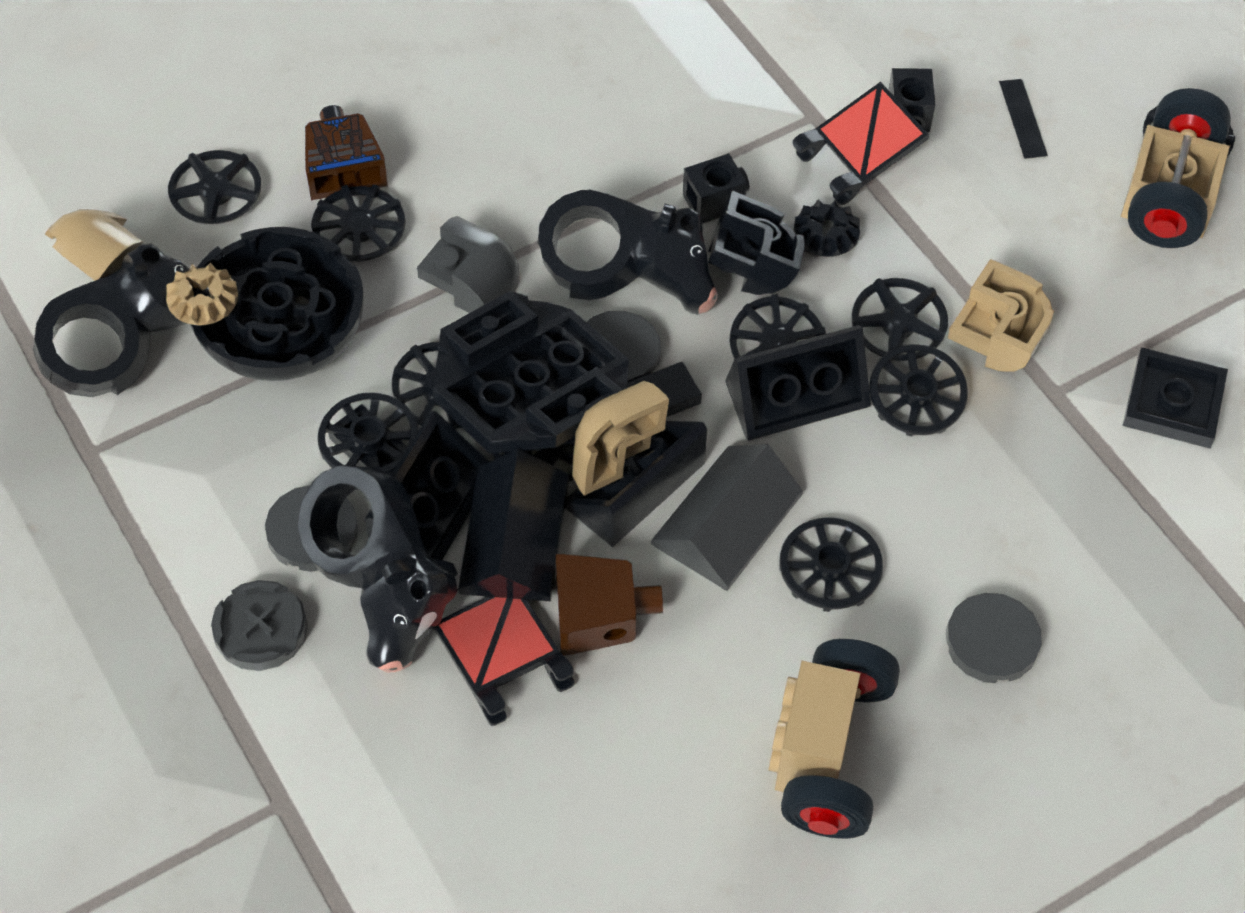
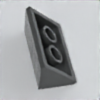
(730, 513)

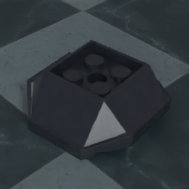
(524, 373)

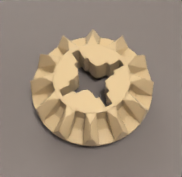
(201, 308)

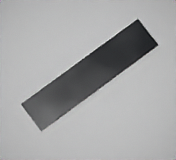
(1023, 118)

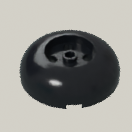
(276, 269)

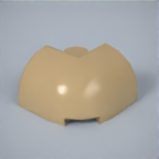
(93, 241)
(1003, 317)
(616, 431)

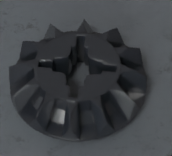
(840, 238)

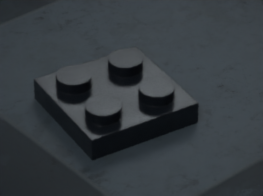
(1175, 397)

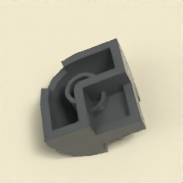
(470, 264)

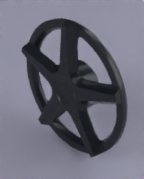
(214, 187)
(898, 318)

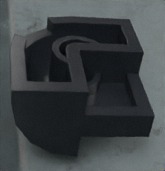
(756, 245)

